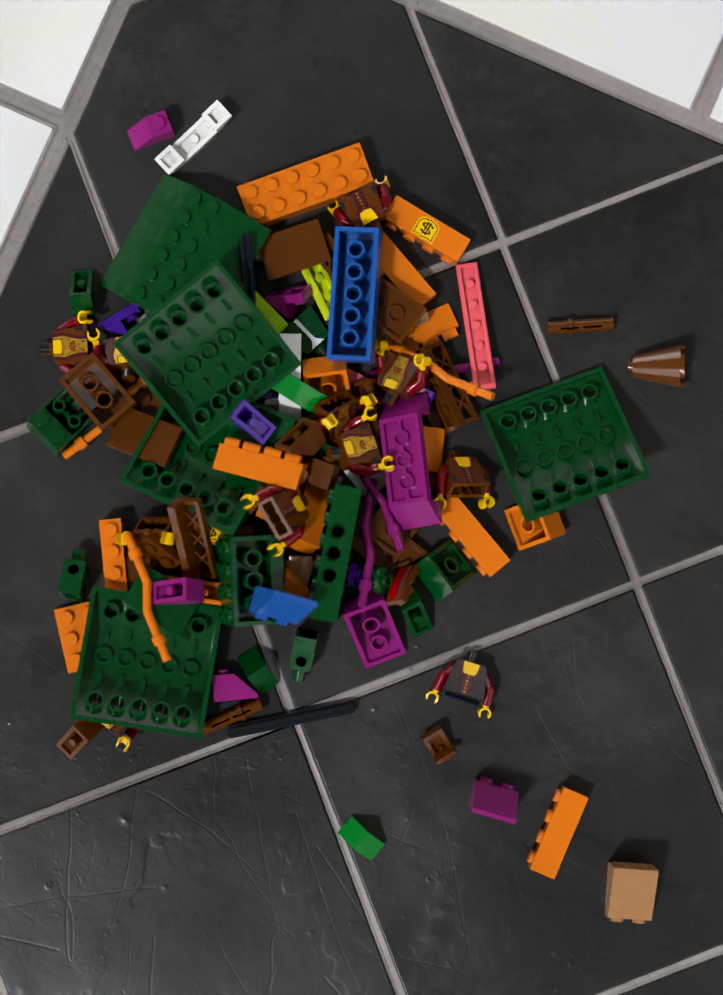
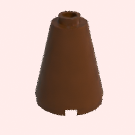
(661, 366)

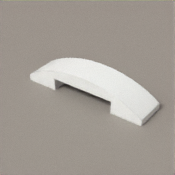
(194, 139)
(287, 406)

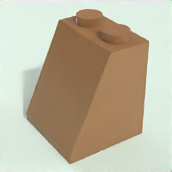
(630, 891)

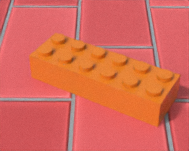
(305, 186)

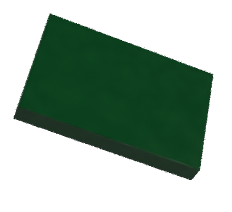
(171, 617)

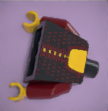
(466, 683)

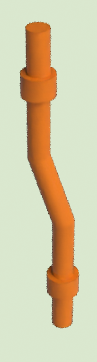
(472, 388)
(82, 442)
(136, 555)

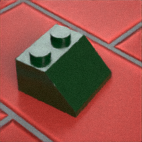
(444, 570)

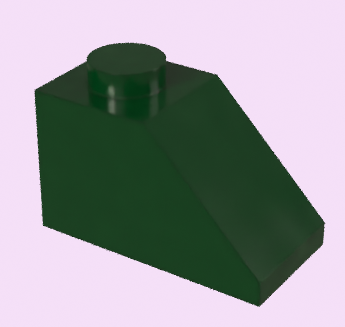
(82, 291)
(416, 615)

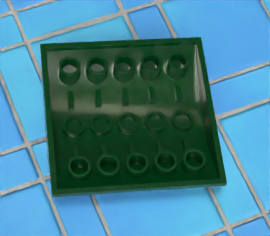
(176, 240)
(207, 352)
(564, 444)
(192, 472)
(125, 678)

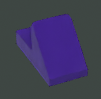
(116, 322)
(252, 422)

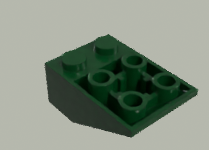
(59, 422)

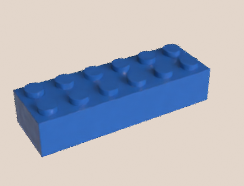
(354, 295)

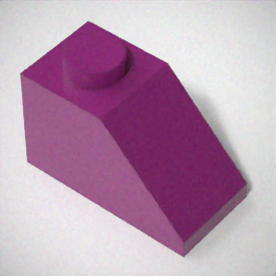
(150, 131)
(178, 591)
(231, 686)

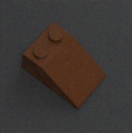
(98, 392)

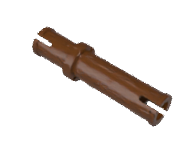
(580, 325)
(241, 712)

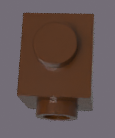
(438, 745)

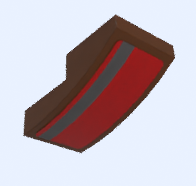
(401, 586)

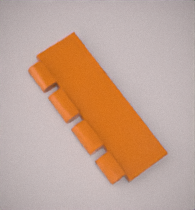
(440, 322)
(261, 467)

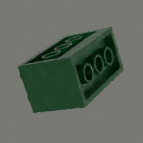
(241, 567)

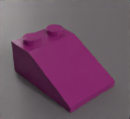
(373, 629)
(494, 800)

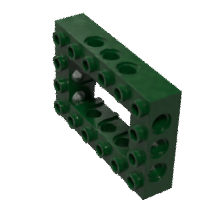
(343, 514)

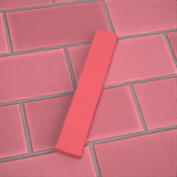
(475, 325)

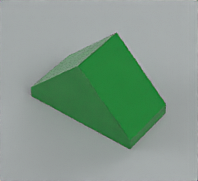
(361, 838)

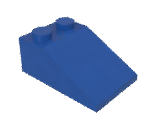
(280, 606)

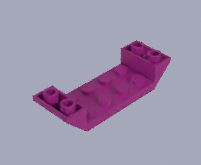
(409, 481)

